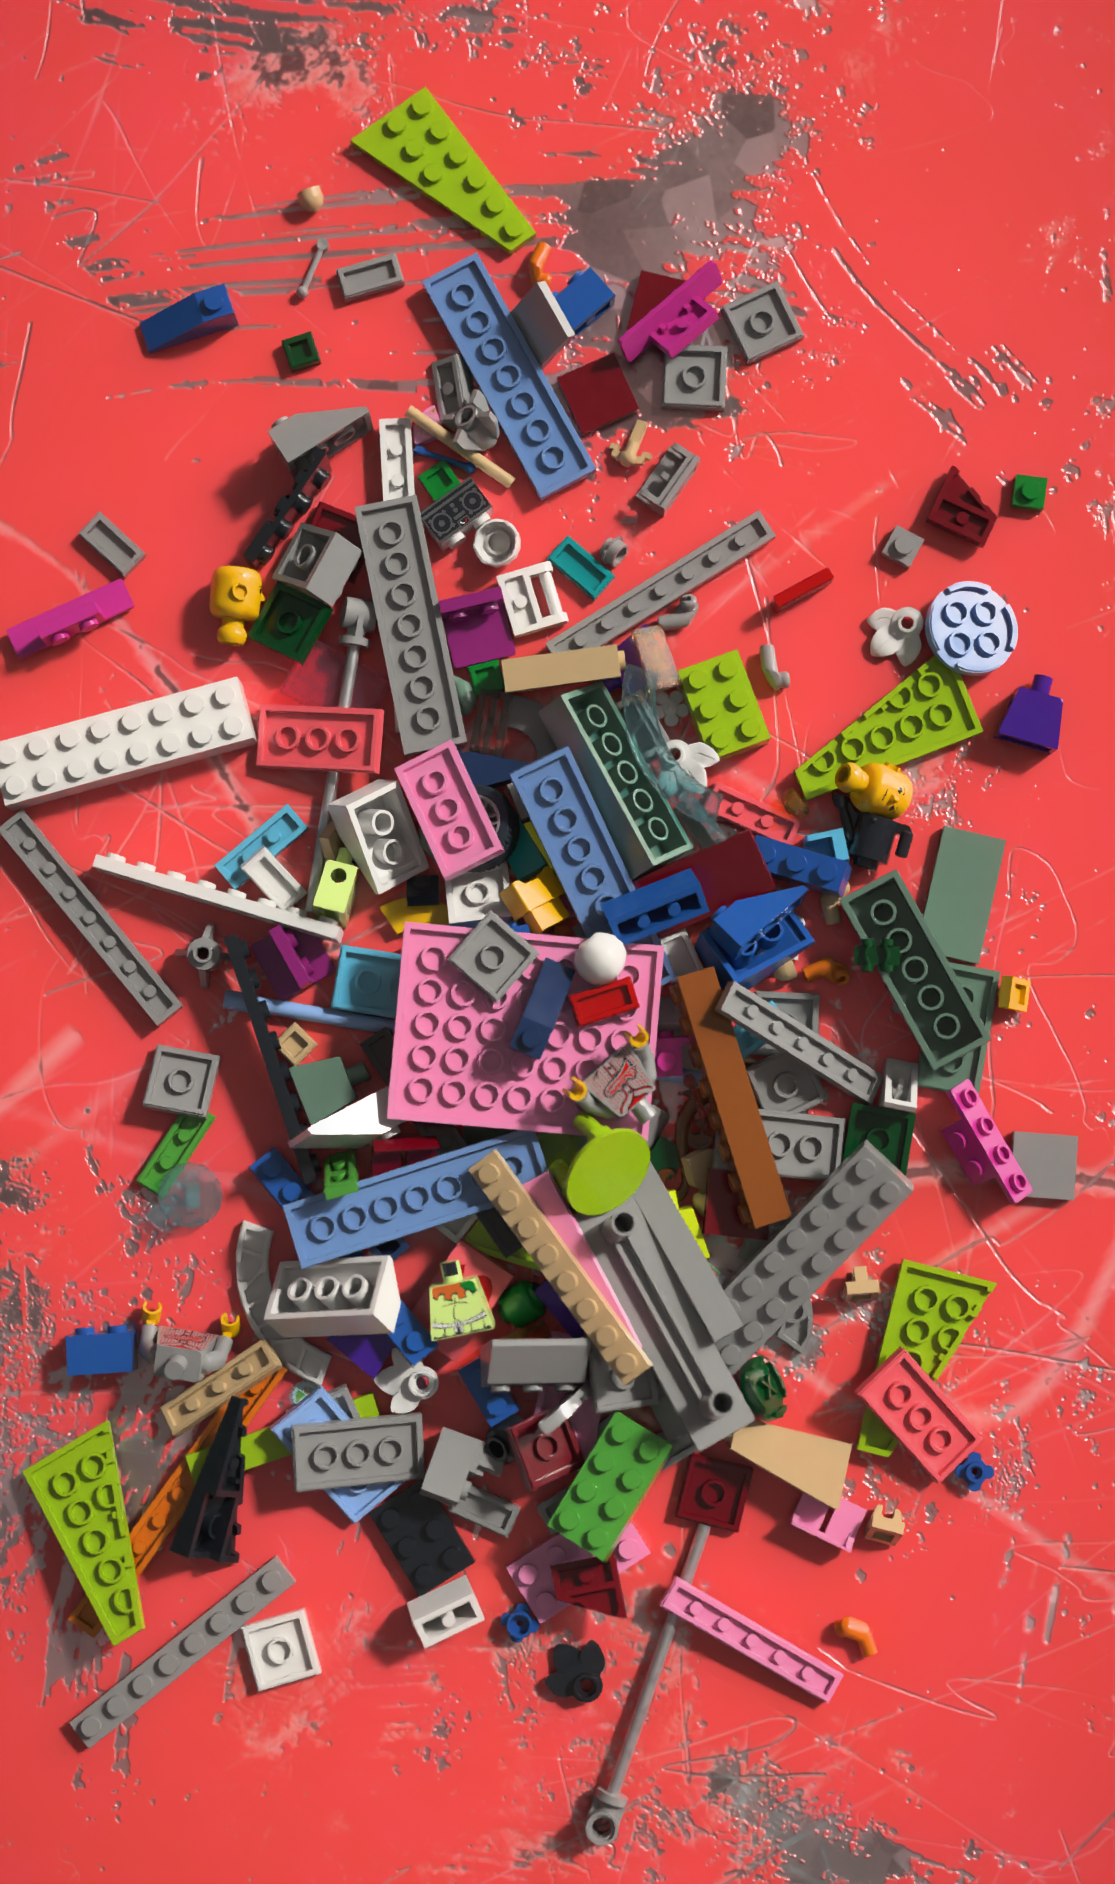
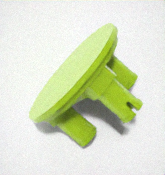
(605, 1169)

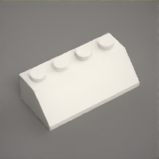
(334, 1298)

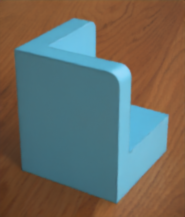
(828, 843)

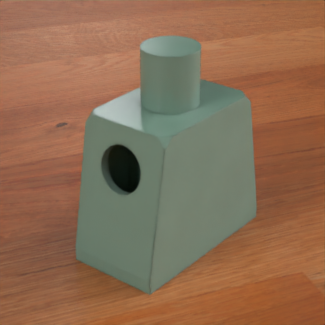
(327, 1086)

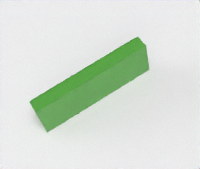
(175, 1149)
(340, 1174)

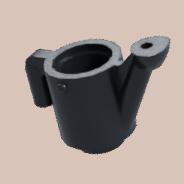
(871, 836)

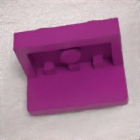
(292, 960)

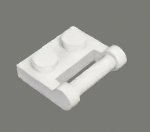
(522, 602)

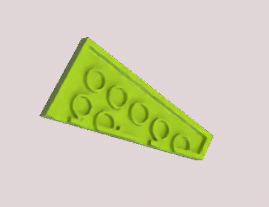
(909, 722)

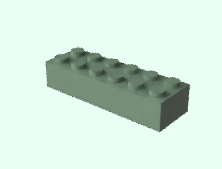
(630, 806)
(924, 982)

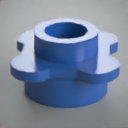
(964, 1471)
(522, 1613)

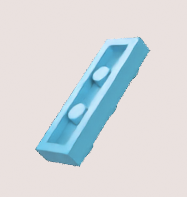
(274, 834)

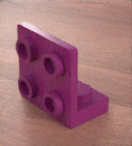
(477, 627)

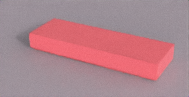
(758, 816)

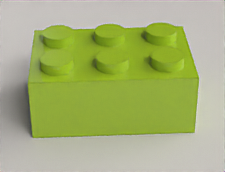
(723, 705)

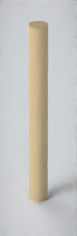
(447, 438)

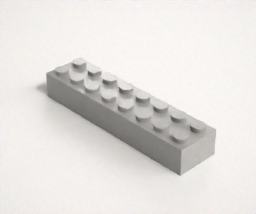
(810, 1248)

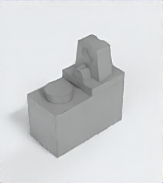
(452, 1462)

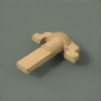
(628, 456)

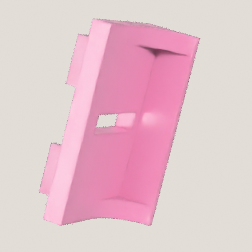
(841, 1527)

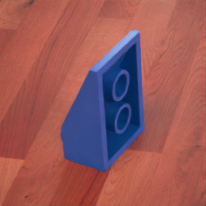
(761, 959)

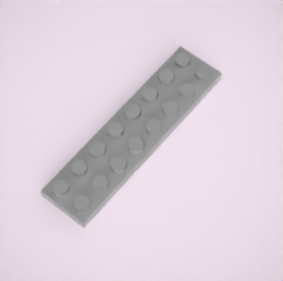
(410, 624)

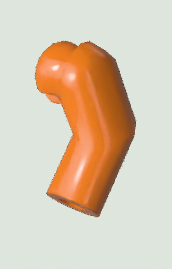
(829, 969)
(858, 1631)

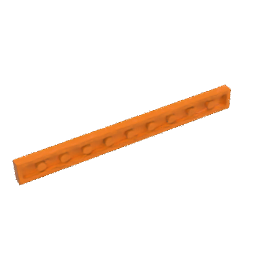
(173, 1499)

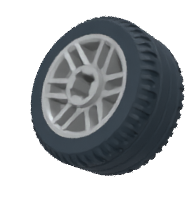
(504, 822)

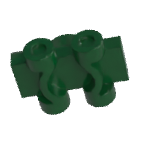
(884, 955)

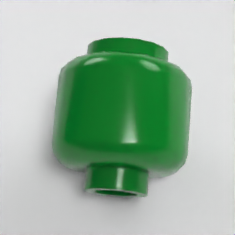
(520, 1304)

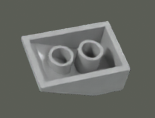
(328, 430)

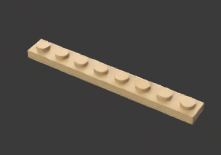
(560, 1267)

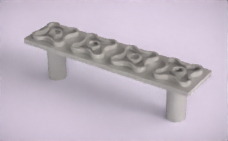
(666, 1324)

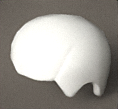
(497, 543)
(600, 958)

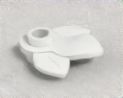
(892, 637)
(694, 758)
(402, 1383)

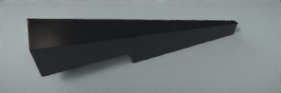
(210, 1518)

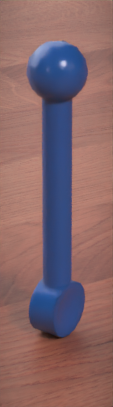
(468, 467)

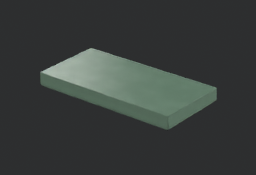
(963, 891)
(981, 989)

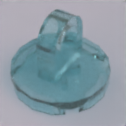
(190, 1195)

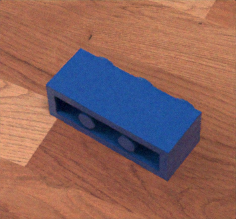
(805, 867)
(655, 907)

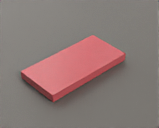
(319, 738)
(919, 1415)

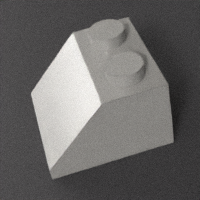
(317, 563)

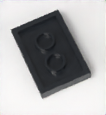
(422, 1538)

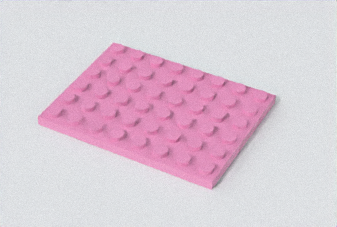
(454, 1038)

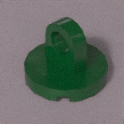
(763, 1389)

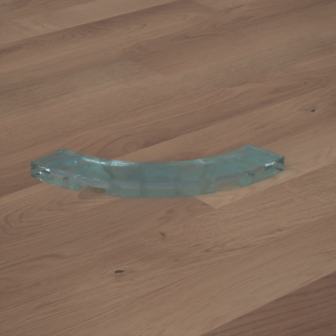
(654, 755)

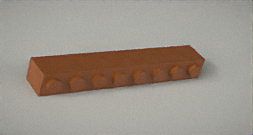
(730, 1100)

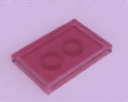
(321, 677)

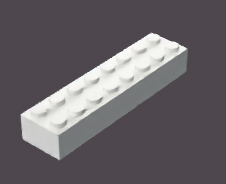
(125, 743)

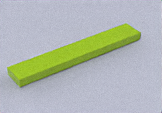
(263, 1446)

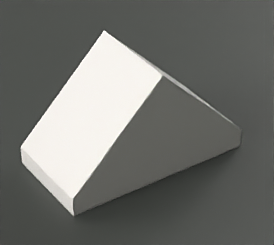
(899, 1086)

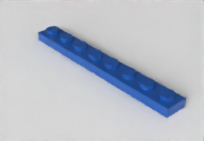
(287, 1187)

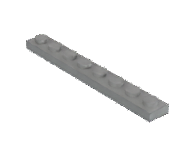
(666, 586)
(90, 917)
(182, 1651)

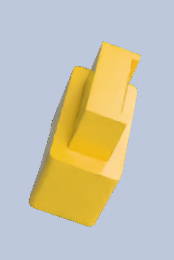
(536, 901)

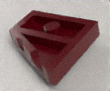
(961, 511)
(590, 1585)

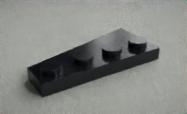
(288, 508)

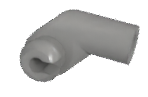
(683, 614)
(769, 667)

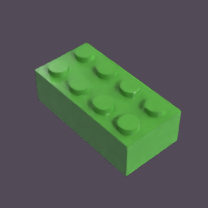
(611, 1486)

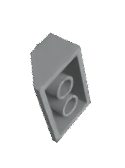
(534, 1364)

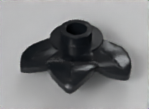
(573, 1668)

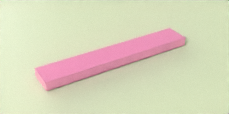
(554, 1206)
(751, 1639)

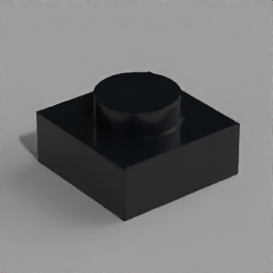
(423, 890)

